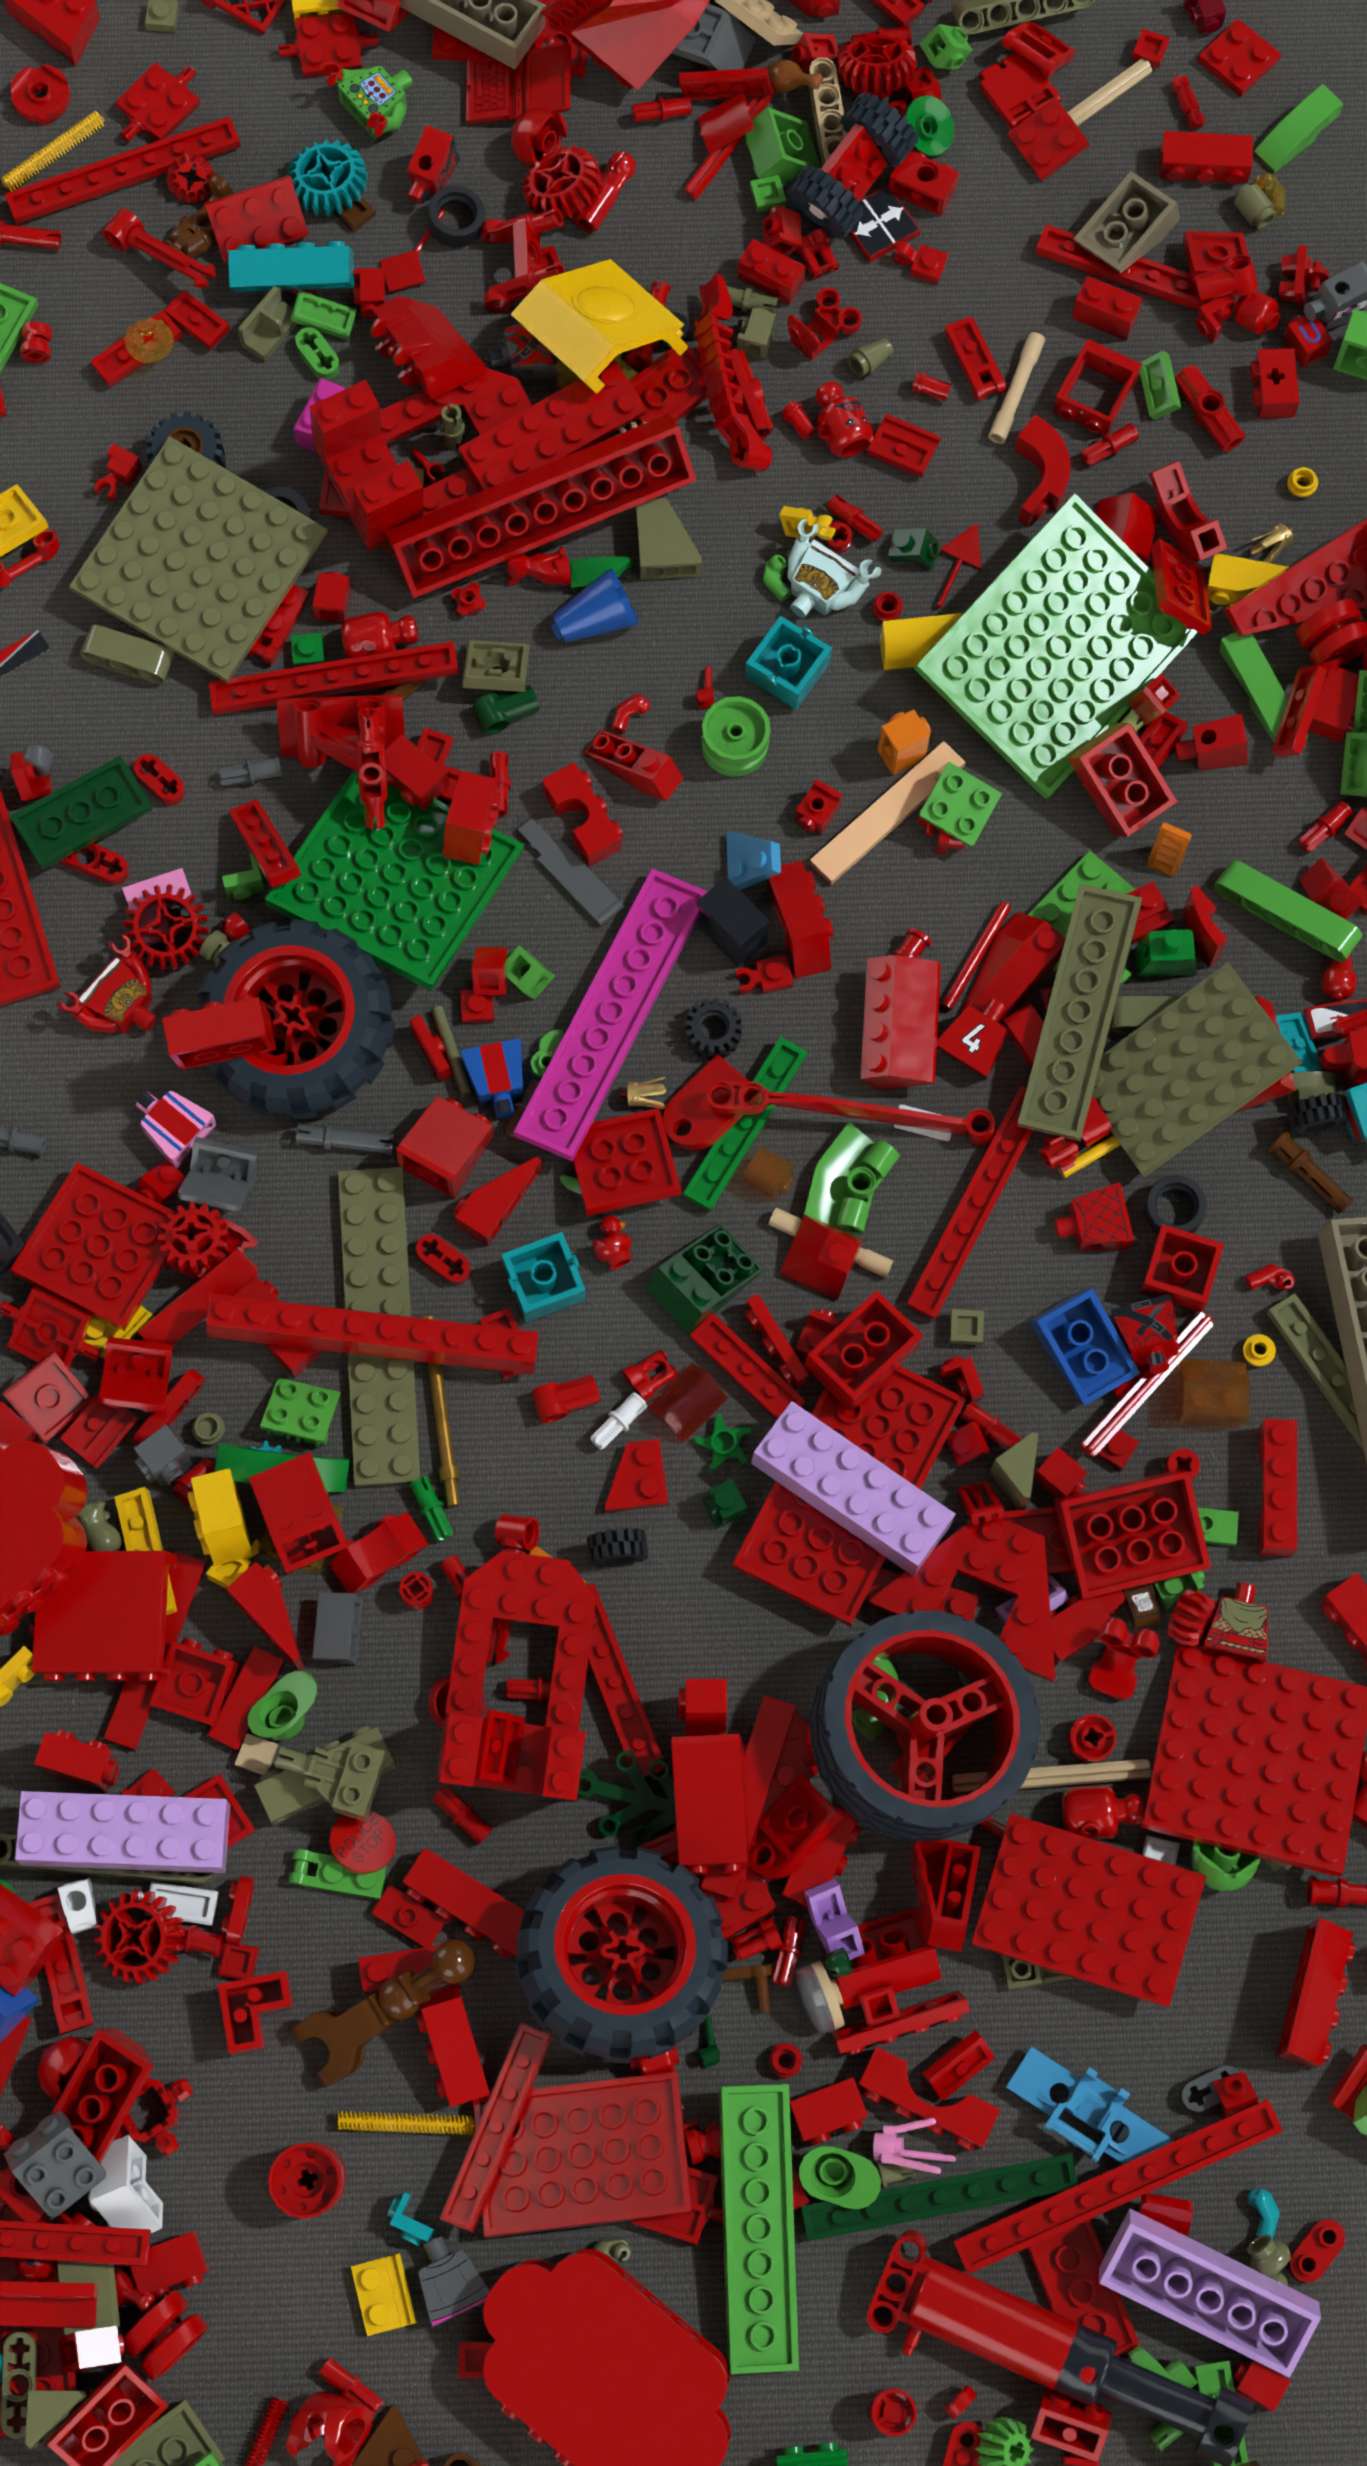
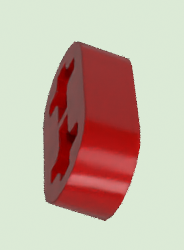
(155, 785)
(448, 1254)

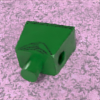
(1169, 954)

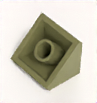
(1015, 1471)
(107, 2297)
(48, 2411)

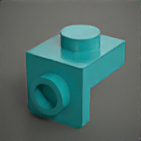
(412, 2230)

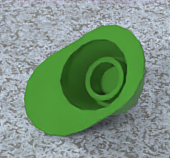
(283, 1708)
(840, 2177)

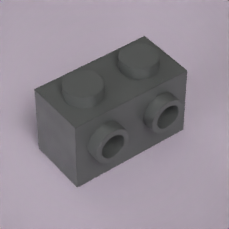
(162, 1458)

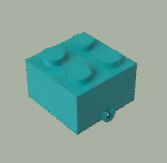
(788, 662)
(544, 1277)

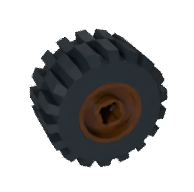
(190, 431)

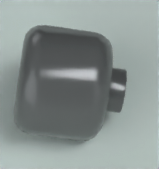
(40, 758)

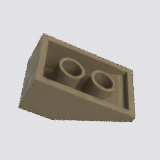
(1129, 223)

